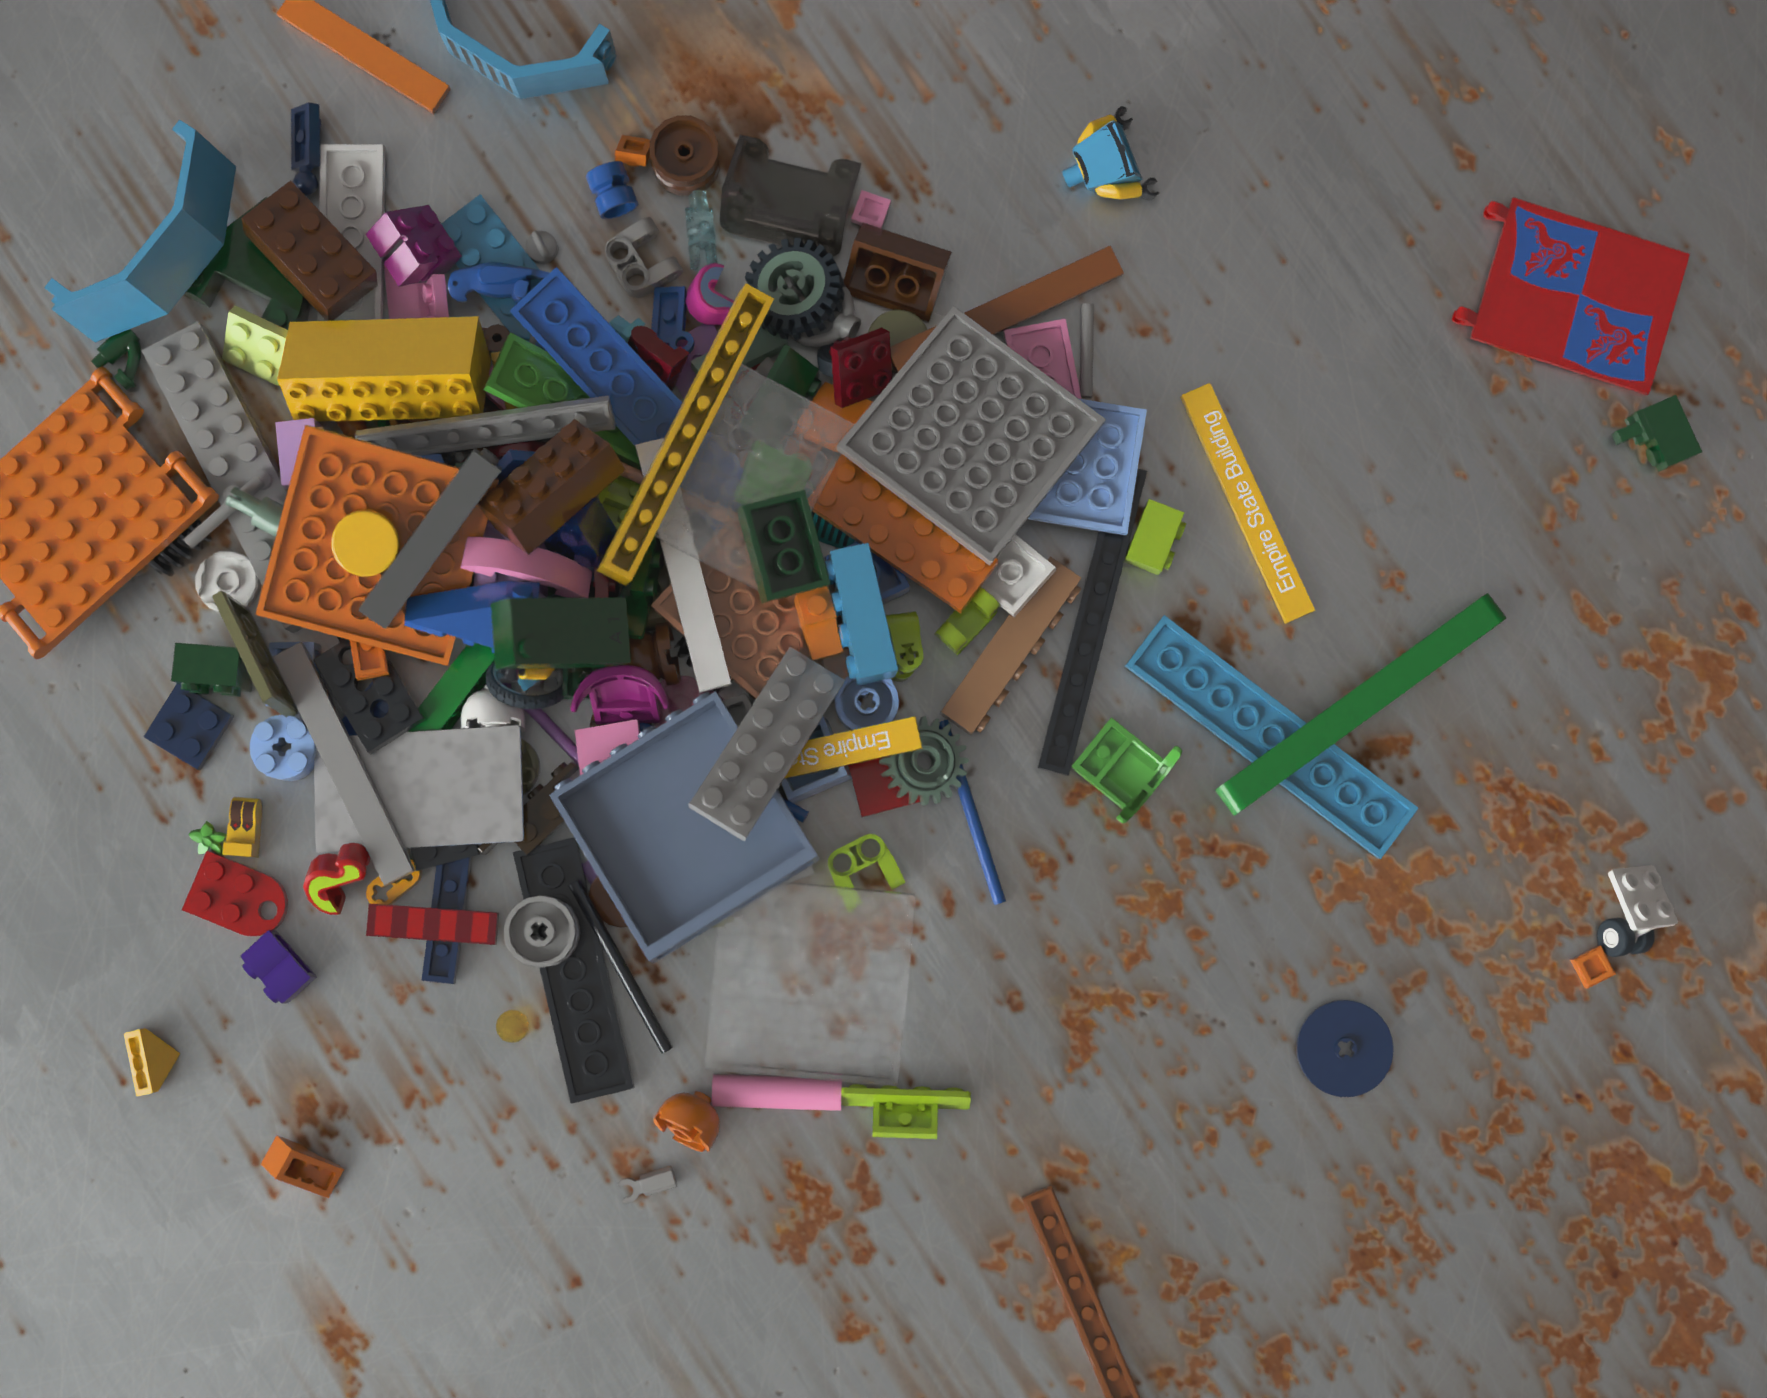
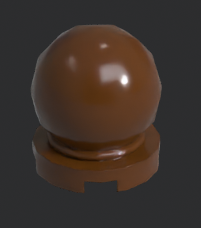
(655, 655)

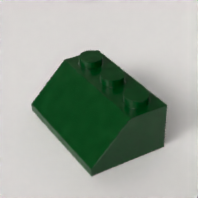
(795, 373)

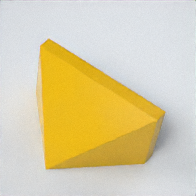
(149, 1060)

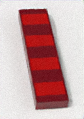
(432, 924)

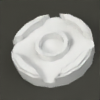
(229, 573)

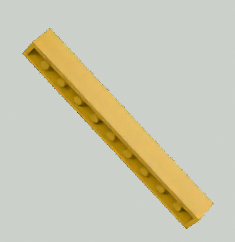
(685, 435)

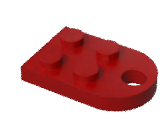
(234, 895)

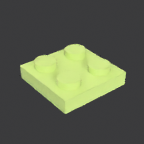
(254, 344)

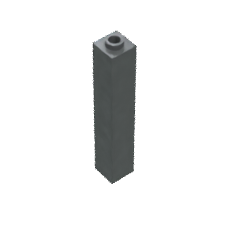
(431, 537)

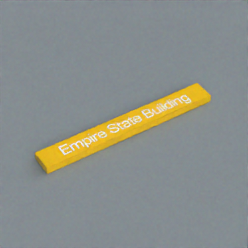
(1247, 503)
(857, 746)

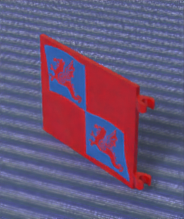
(1577, 295)

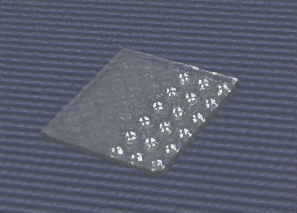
(813, 984)

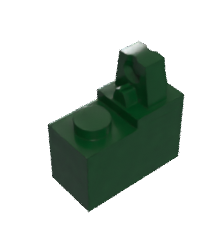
(1664, 432)

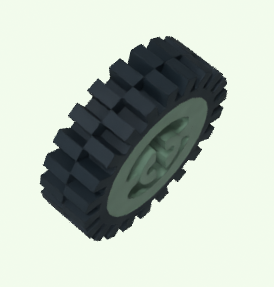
(806, 268)

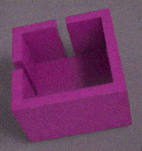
(425, 246)

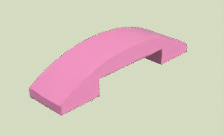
(540, 566)

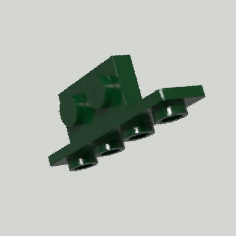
(642, 589)

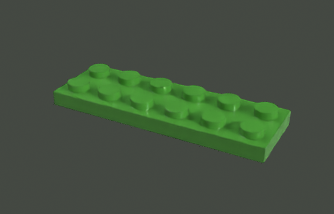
(532, 377)

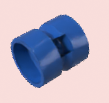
(614, 195)

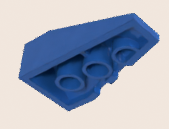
(464, 610)

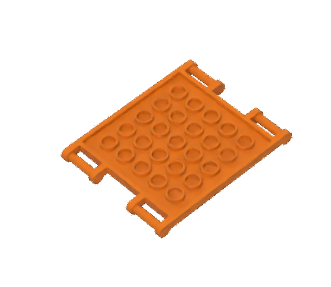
(85, 512)

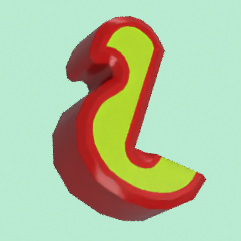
(330, 872)

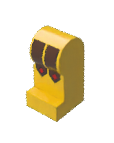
(244, 828)

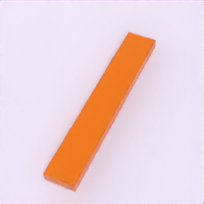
(365, 52)

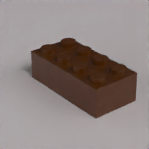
(309, 251)
(551, 486)

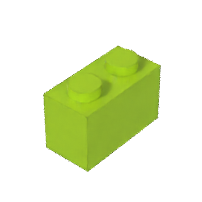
(1154, 537)

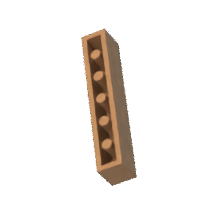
(1007, 651)

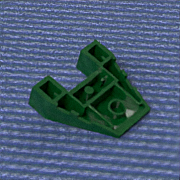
(249, 268)

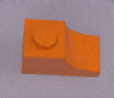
(818, 623)
(301, 1167)

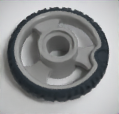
(532, 698)

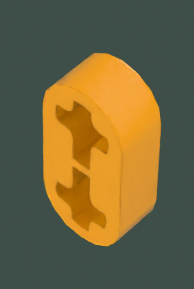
(395, 892)

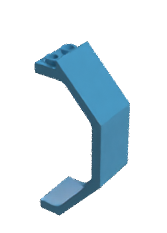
(169, 257)

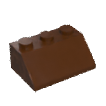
(896, 271)

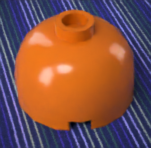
(690, 1120)

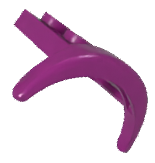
(622, 695)

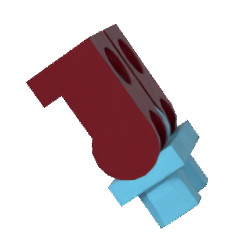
(658, 355)

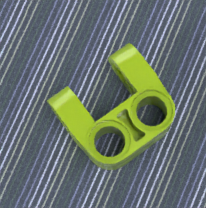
(965, 626)
(906, 642)
(859, 861)

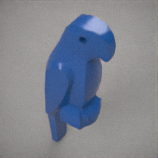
(493, 281)

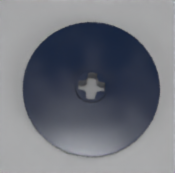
(1319, 1048)

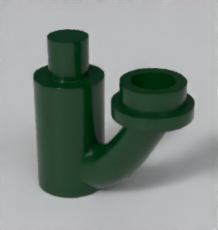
(114, 349)

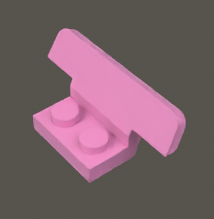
(417, 299)

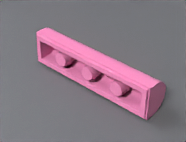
(775, 1092)

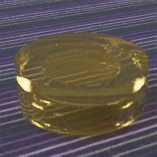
(512, 1026)

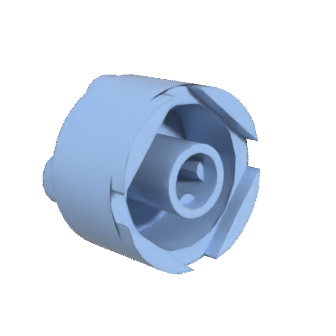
(849, 707)
(267, 744)

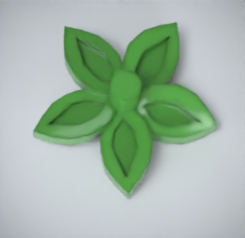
(208, 838)

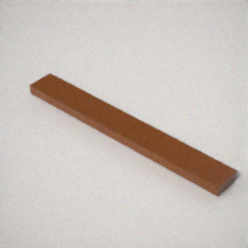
(1029, 299)
(1079, 1294)

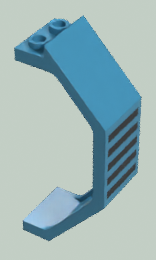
(536, 79)

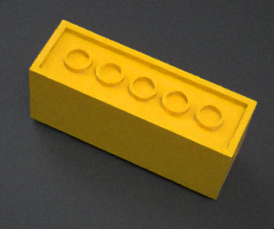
(385, 369)

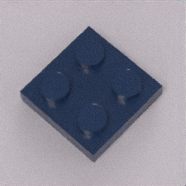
(188, 727)

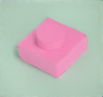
(871, 209)

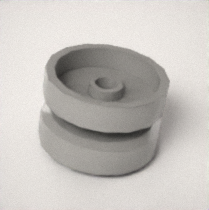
(523, 937)

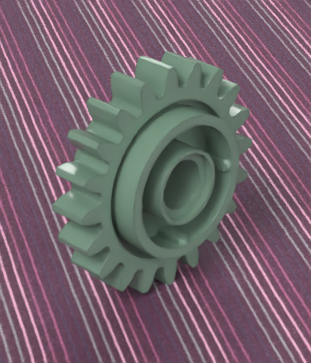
(943, 768)

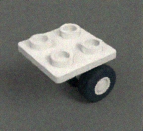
(1644, 907)

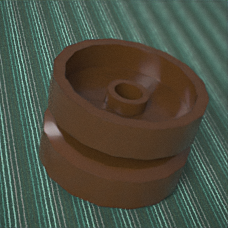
(684, 155)

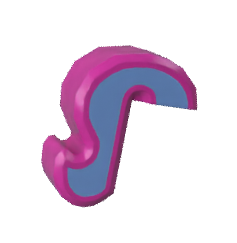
(703, 301)

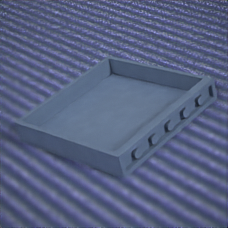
(657, 856)

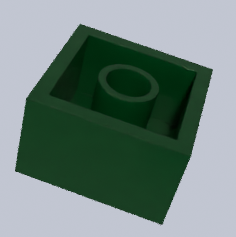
(210, 667)

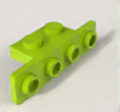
(905, 1111)

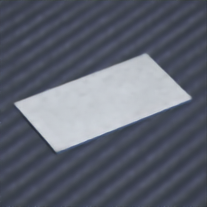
(434, 788)

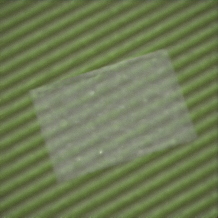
(755, 449)

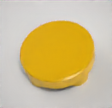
(365, 542)

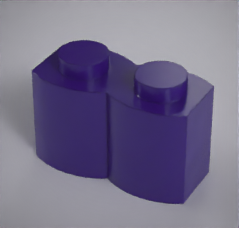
(277, 967)

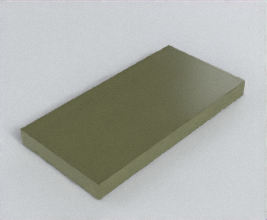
(255, 654)

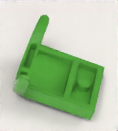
(1123, 768)

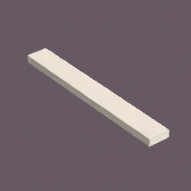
(691, 602)

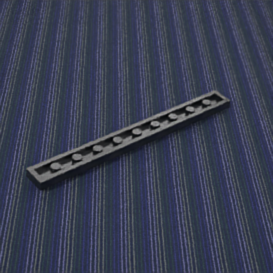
(1086, 644)

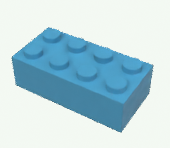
(862, 615)

